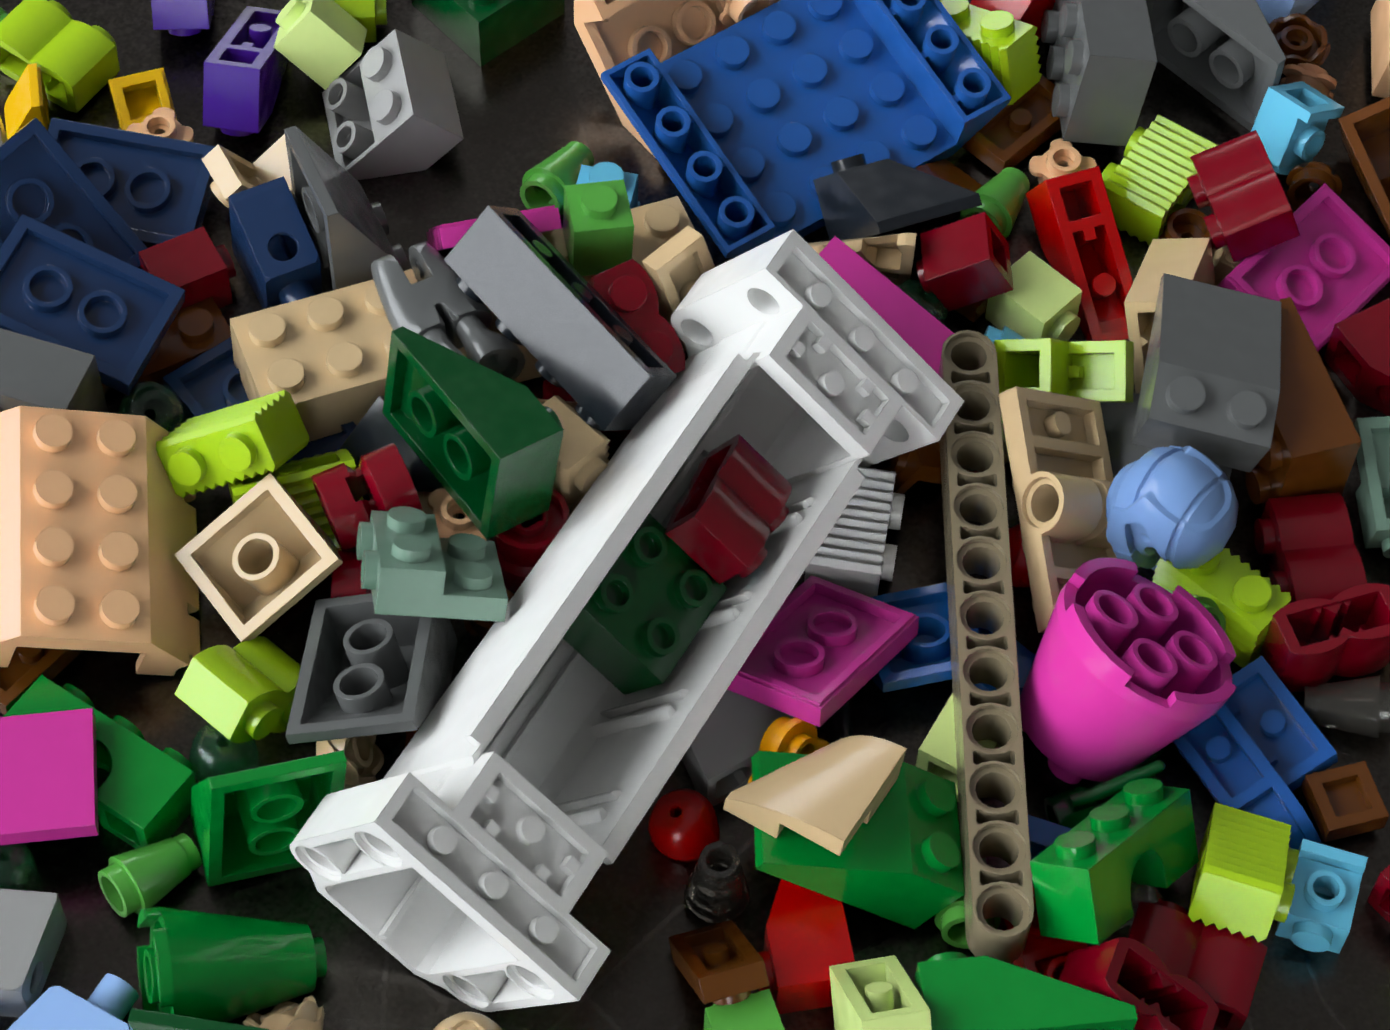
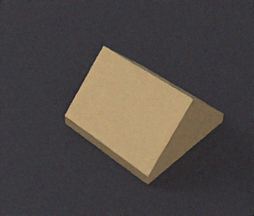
(259, 558)

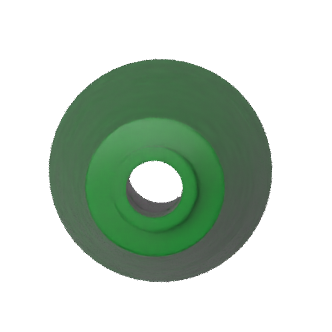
(224, 963)

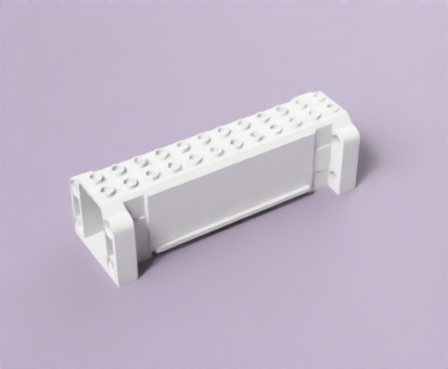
(531, 753)

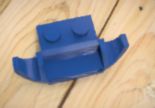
(1259, 750)

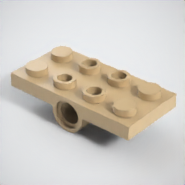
(1059, 486)

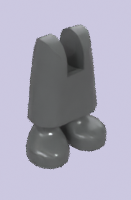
(441, 310)

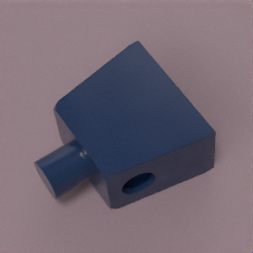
(274, 244)

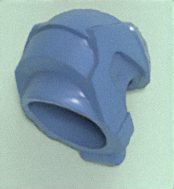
(1170, 508)

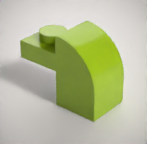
(1076, 369)

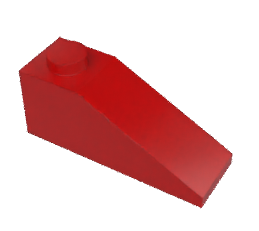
(1085, 247)
(800, 943)

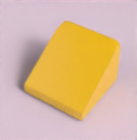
(139, 95)
(27, 101)

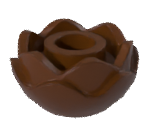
(1301, 39)

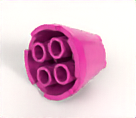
(1121, 672)

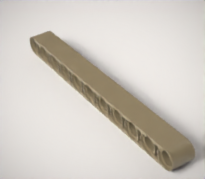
(982, 657)

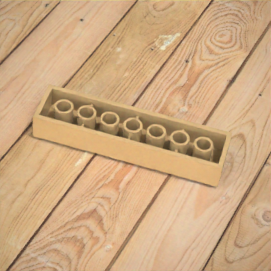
(337, 343)

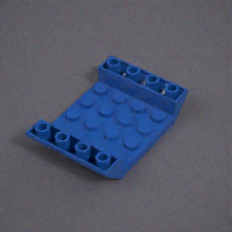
(791, 90)

